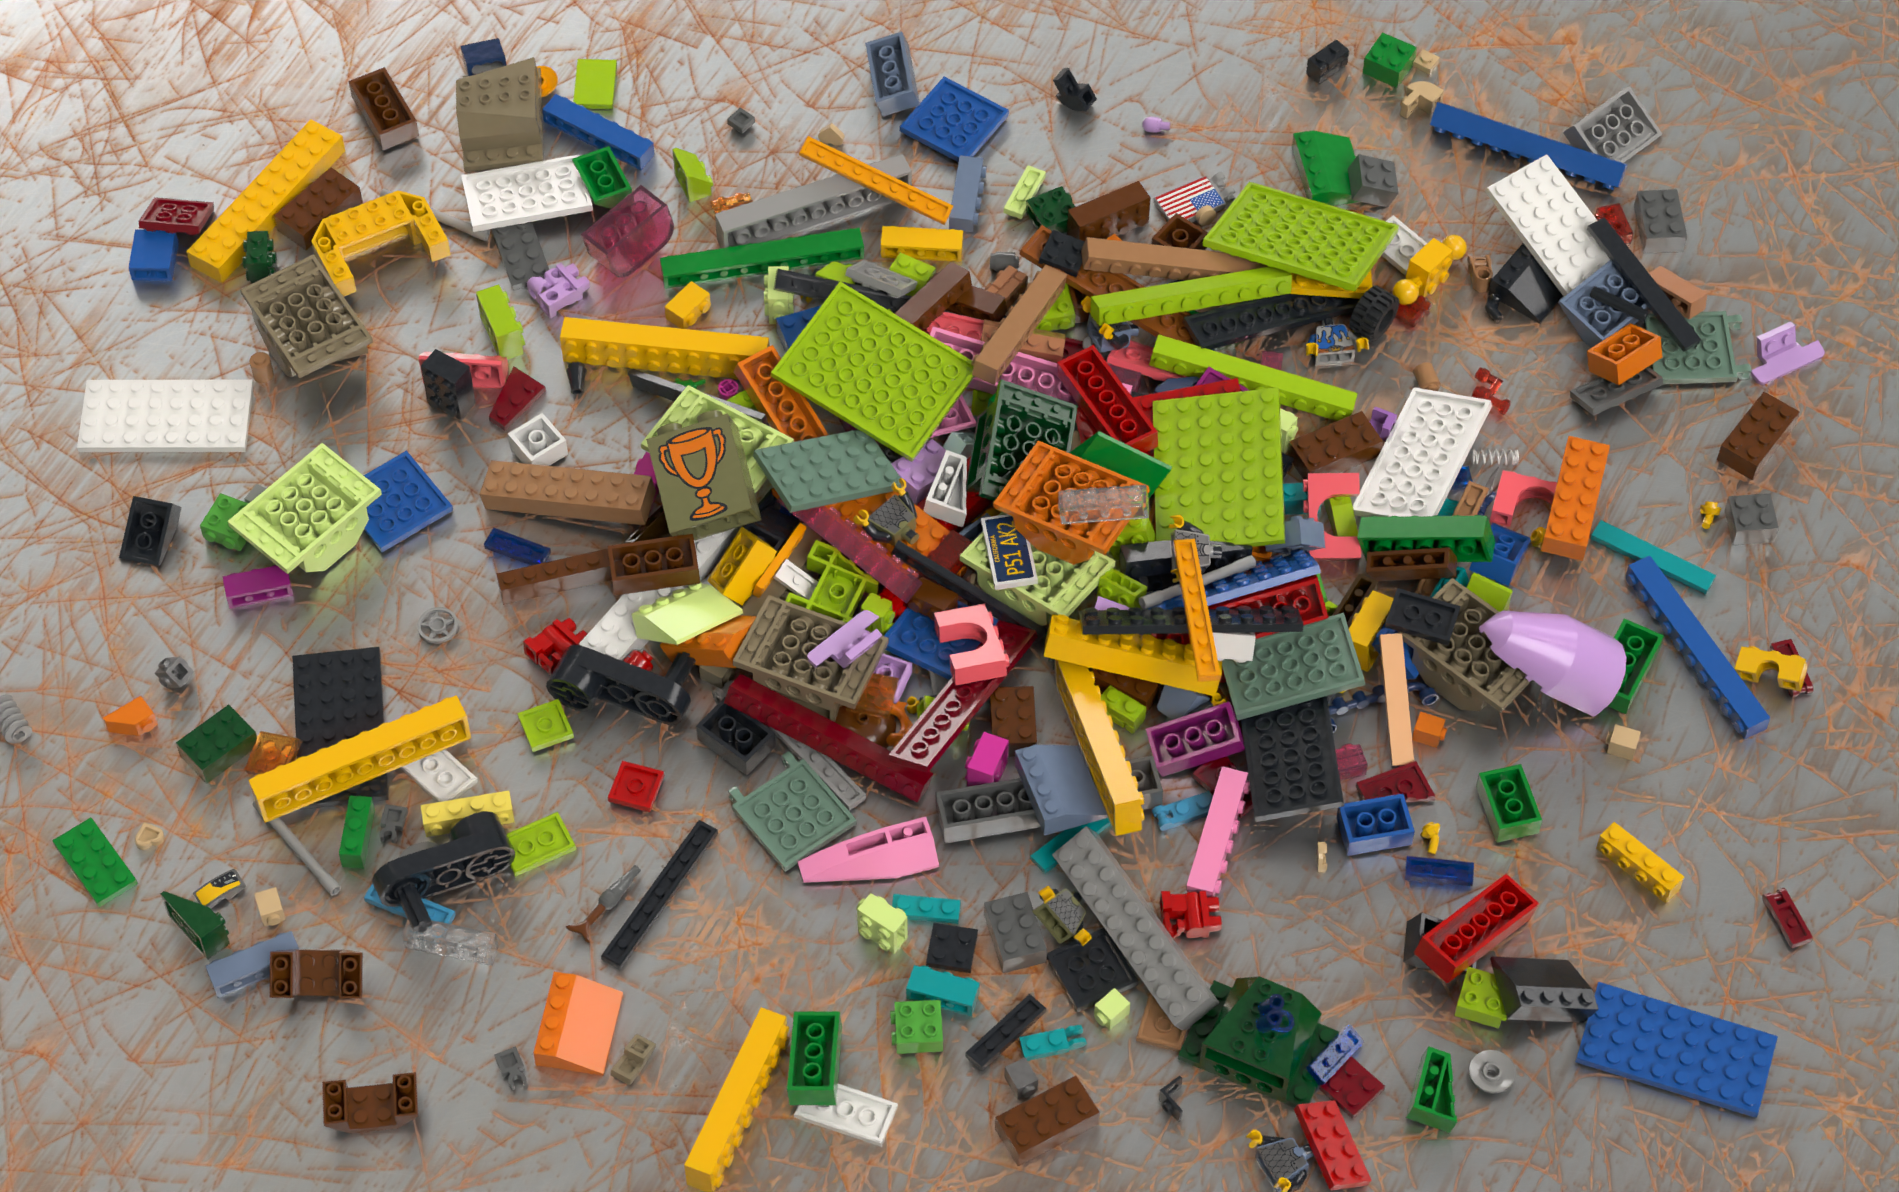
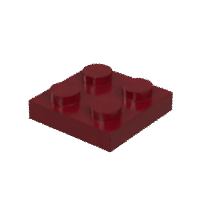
(1352, 1087)

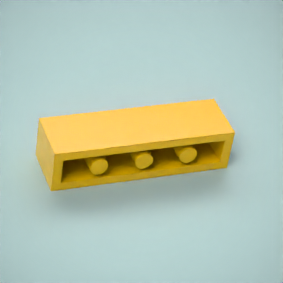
(922, 243)

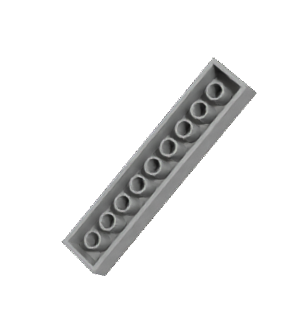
(804, 207)
(1135, 929)

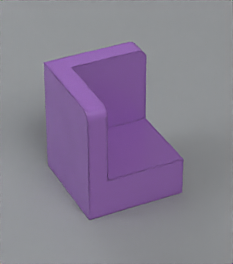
(1383, 422)

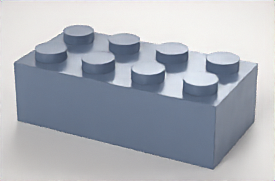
(892, 74)

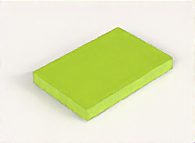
(595, 83)
(540, 843)

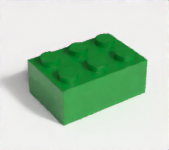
(1508, 803)

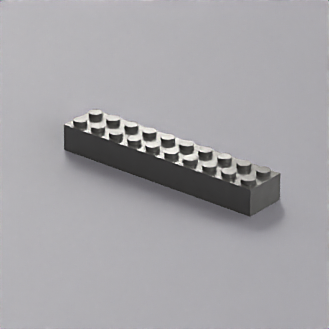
(1006, 807)

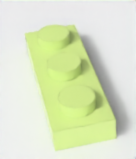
(1025, 189)

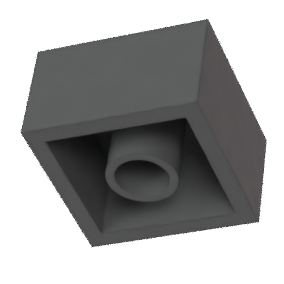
(1373, 180)
(1751, 519)

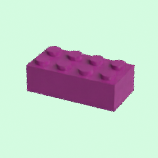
(1195, 739)

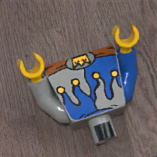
(1334, 344)

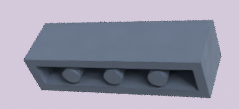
(966, 193)
(247, 965)

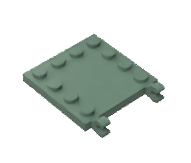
(1705, 363)
(792, 813)

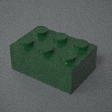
(217, 743)

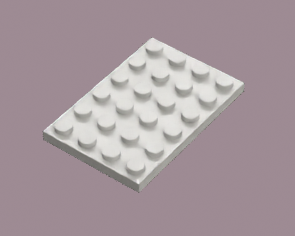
(525, 193)

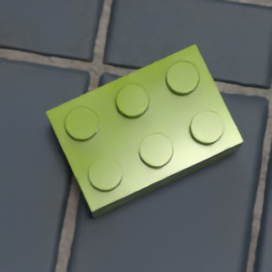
(500, 322)

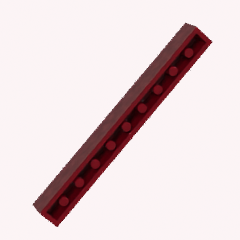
(826, 737)

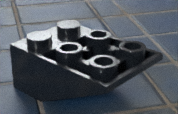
(774, 527)

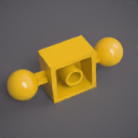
(1429, 268)

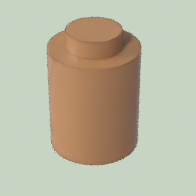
(261, 367)
(1426, 377)

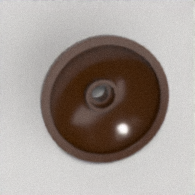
(873, 729)

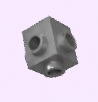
(173, 672)

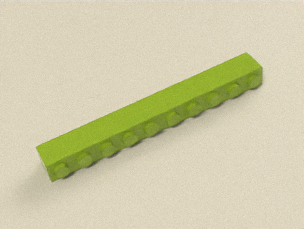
(1190, 295)
(1294, 390)

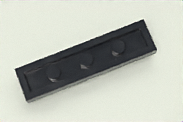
(1005, 1032)

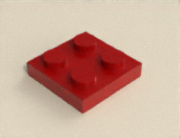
(636, 786)

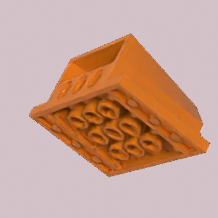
(1033, 503)

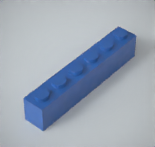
(598, 131)

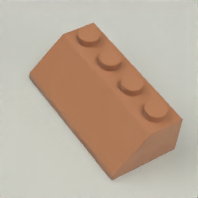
(1040, 344)

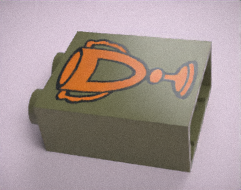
(703, 476)

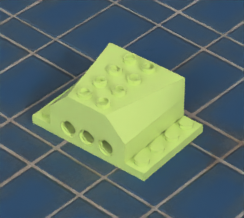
(752, 432)
(309, 513)
(1059, 585)

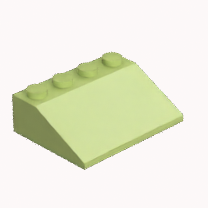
(684, 614)

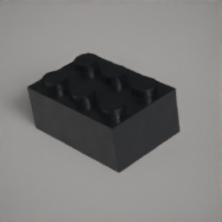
(448, 384)
(735, 737)

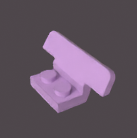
(1782, 353)
(847, 642)

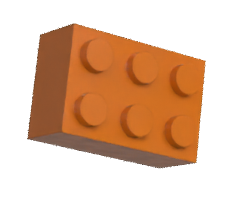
(1624, 354)

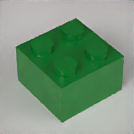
(1389, 60)

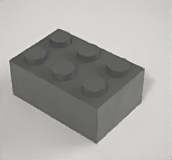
(1660, 221)
(1015, 932)

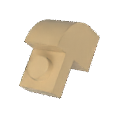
(1422, 96)

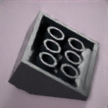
(1526, 286)
(1543, 990)

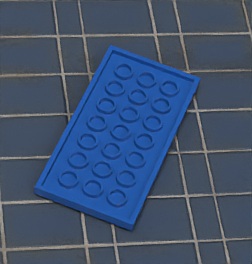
(1263, 576)
(1677, 1049)

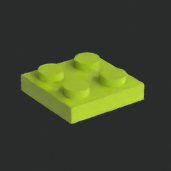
(545, 725)

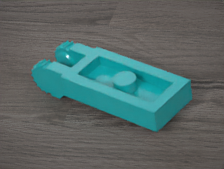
(1051, 1042)

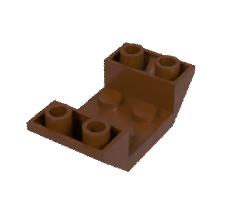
(316, 973)
(370, 1106)

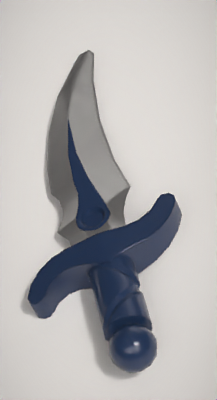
(1490, 496)

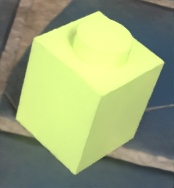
(1111, 1009)

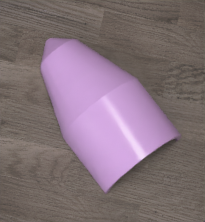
(1561, 656)

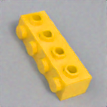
(1640, 862)

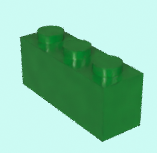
(356, 832)

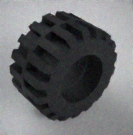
(1374, 313)

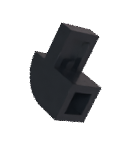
(1073, 94)

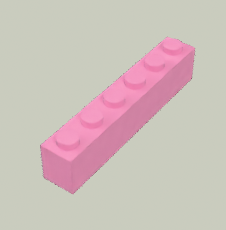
(1218, 832)

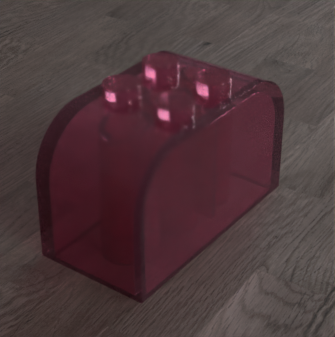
(630, 232)

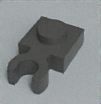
(392, 820)
(511, 1065)

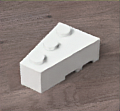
(948, 491)

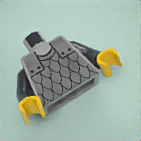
(1189, 531)

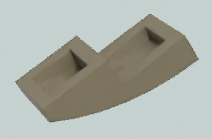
(633, 1060)

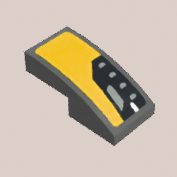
(220, 887)

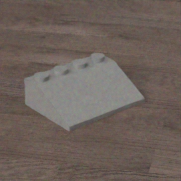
(1615, 128)

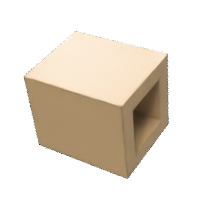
(1622, 742)
(270, 907)

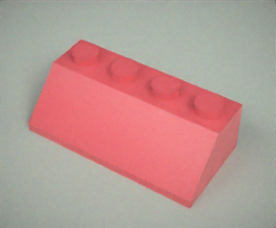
(485, 370)

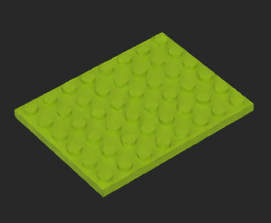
(1301, 236)
(875, 371)
(1223, 466)

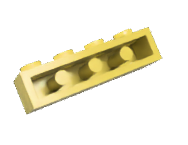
(443, 816)

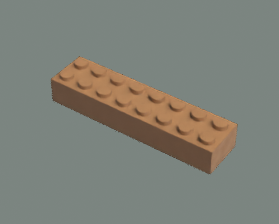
(568, 492)

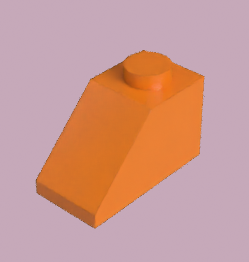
(131, 718)

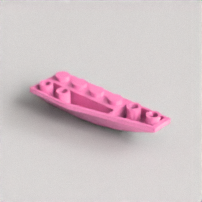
(875, 855)

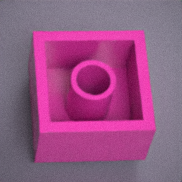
(987, 761)

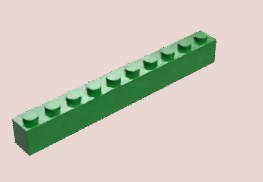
(757, 257)

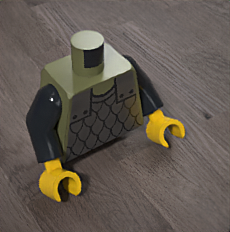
(892, 520)
(1062, 915)

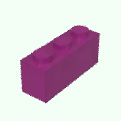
(257, 586)

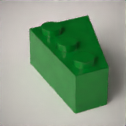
(1432, 1092)

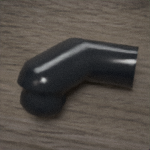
(1491, 307)

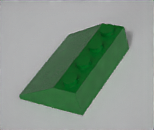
(1324, 166)
(1123, 460)

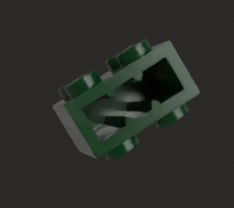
(1050, 209)
(259, 256)

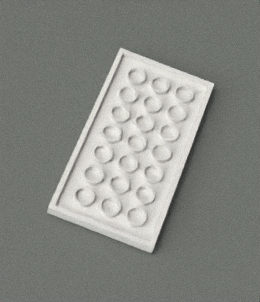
(1550, 222)
(165, 416)
(1422, 455)

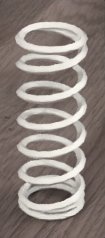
(1515, 456)

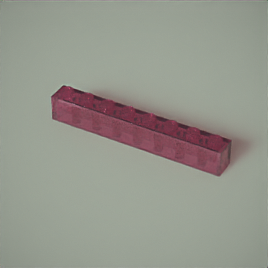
(861, 550)

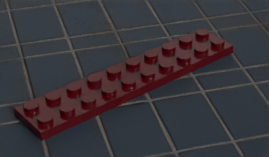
(956, 707)

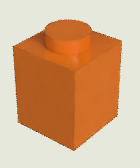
(1429, 729)

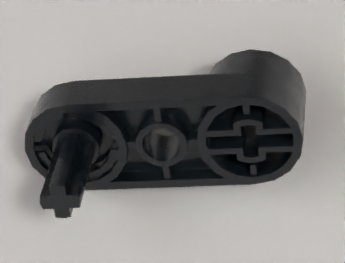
(591, 675)
(475, 853)

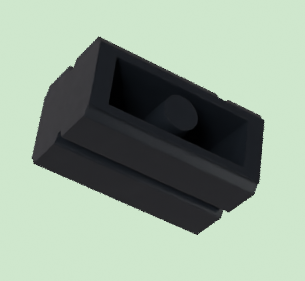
(1327, 61)

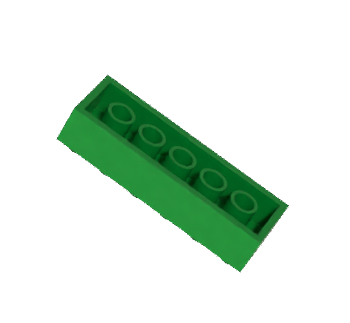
(1466, 536)

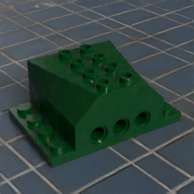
(1011, 430)
(1267, 1062)

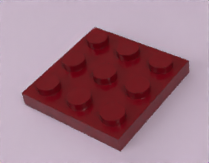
(176, 215)

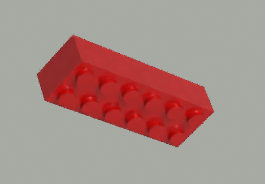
(1106, 399)
(1476, 928)

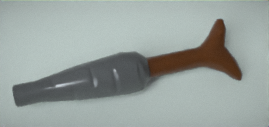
(606, 901)

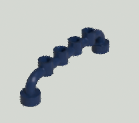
(1427, 696)

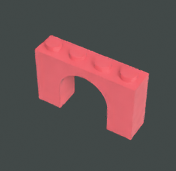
(1320, 488)
(1514, 489)
(976, 624)

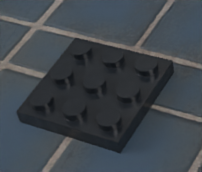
(1091, 969)

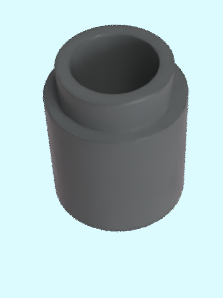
(1002, 260)

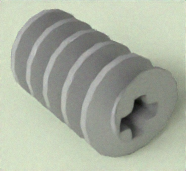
(12, 722)

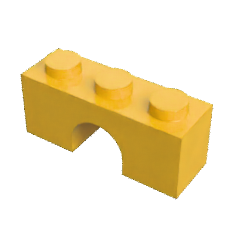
(1754, 662)

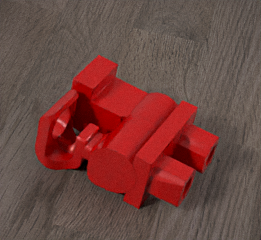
(552, 639)
(1194, 910)

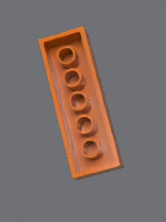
(784, 407)
(1575, 498)

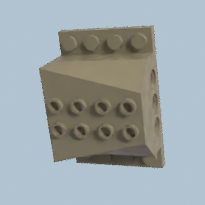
(501, 117)
(305, 318)
(778, 658)
(1467, 669)

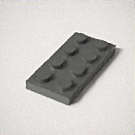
(520, 253)
(1603, 394)

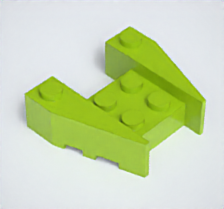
(839, 586)

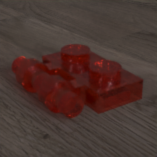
(1413, 313)

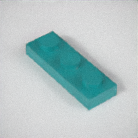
(928, 908)

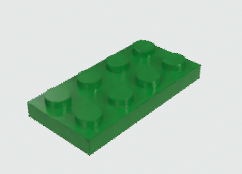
(95, 862)

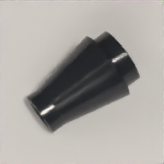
(576, 375)

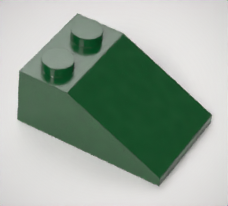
(198, 923)

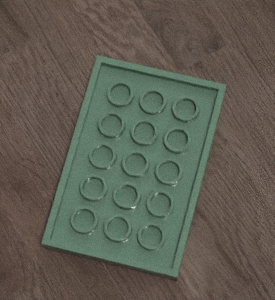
(827, 470)
(1294, 668)

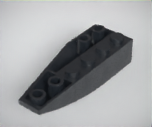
(1152, 562)

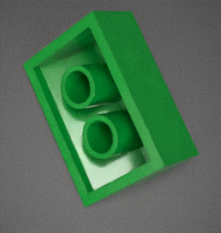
(603, 177)

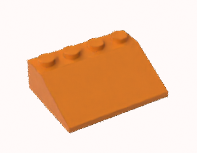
(715, 646)
(577, 1025)

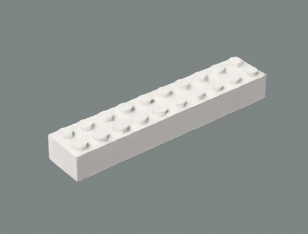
(616, 631)

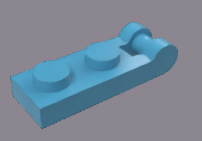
(1183, 811)

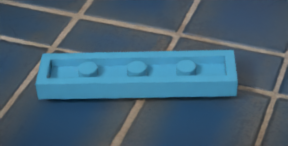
(435, 911)

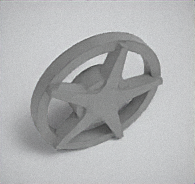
(437, 625)

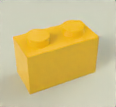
(687, 306)

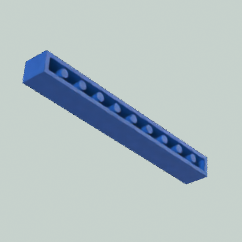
(1528, 144)
(1697, 647)

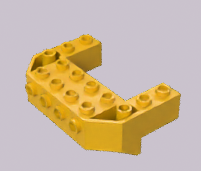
(374, 225)

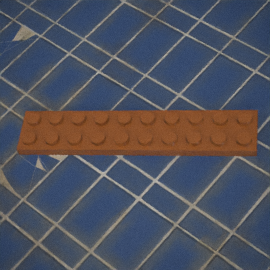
(1100, 282)

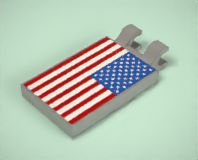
(1194, 195)

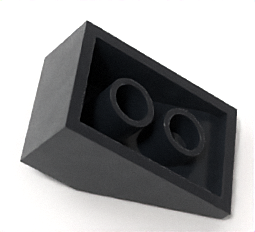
(149, 530)
(1415, 930)

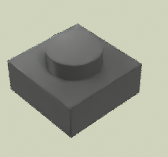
(741, 120)

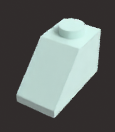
(960, 443)

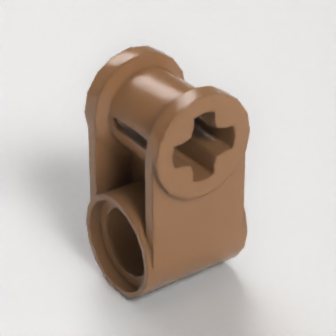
(1480, 272)

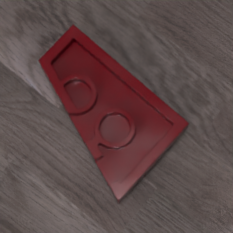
(515, 398)
(1208, 775)
(1401, 780)

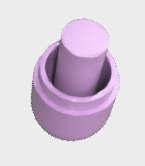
(1155, 125)

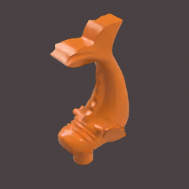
(905, 723)

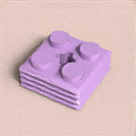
(896, 668)

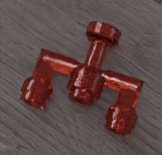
(1485, 376)

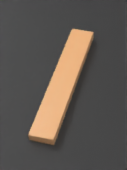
(1396, 699)

